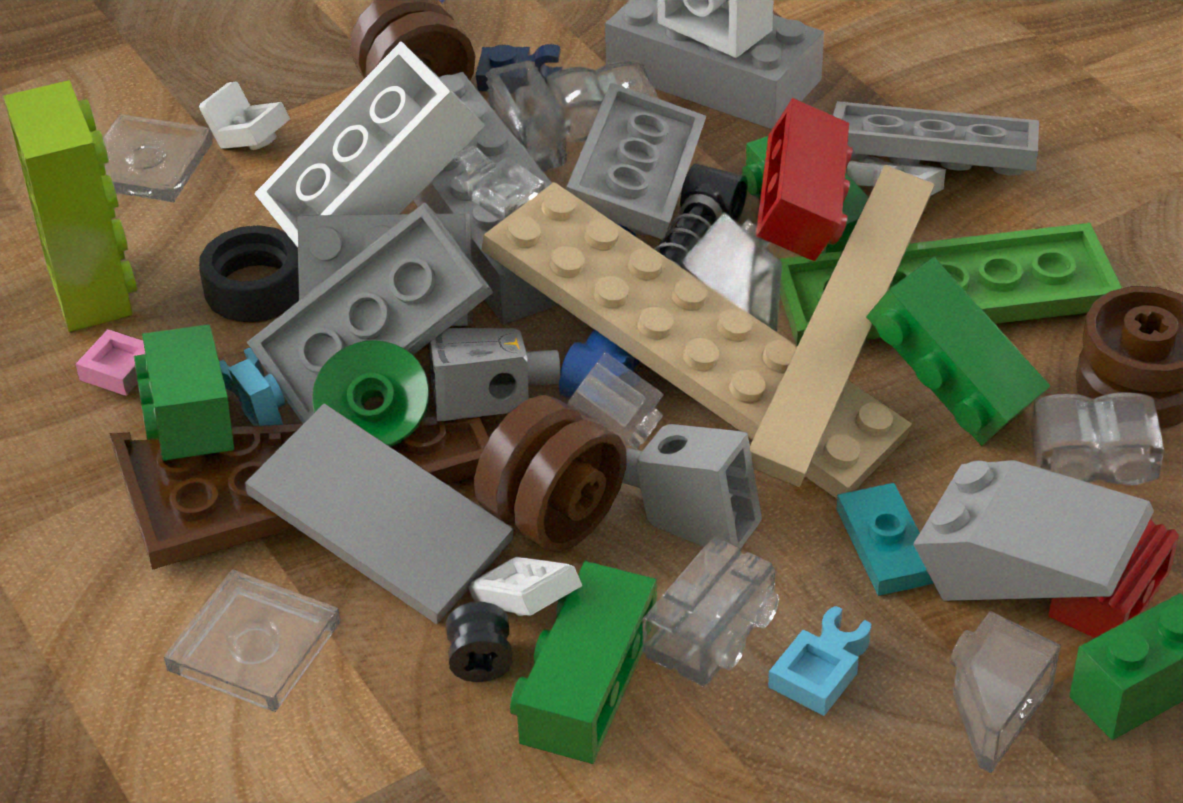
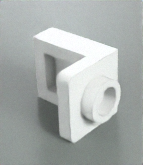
(238, 123)

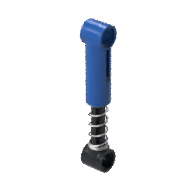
(703, 200)

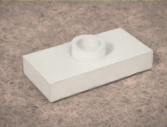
(525, 585)

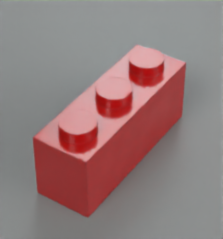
(804, 181)

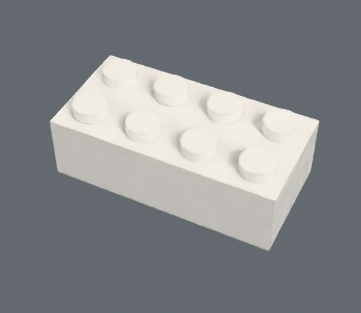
(373, 147)

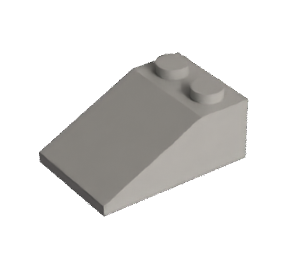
(1028, 534)

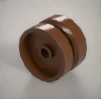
(420, 25)
(1135, 347)
(550, 473)

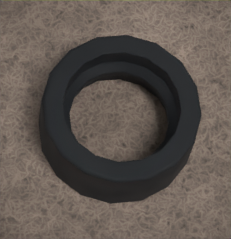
(257, 298)

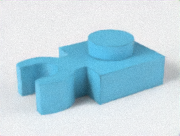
(820, 668)

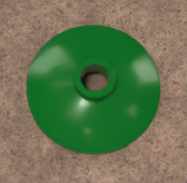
(371, 371)

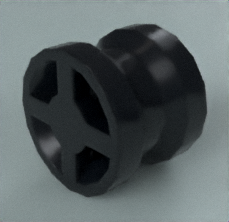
(479, 642)

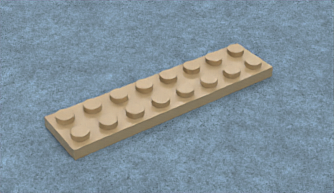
(681, 328)

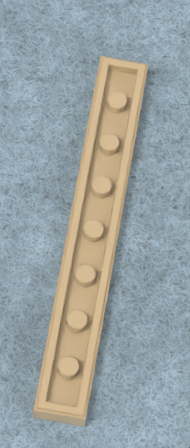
(839, 327)

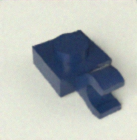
(506, 55)

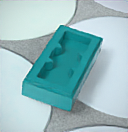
(883, 537)

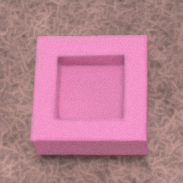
(111, 362)

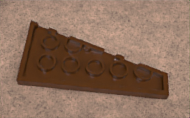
(202, 500)

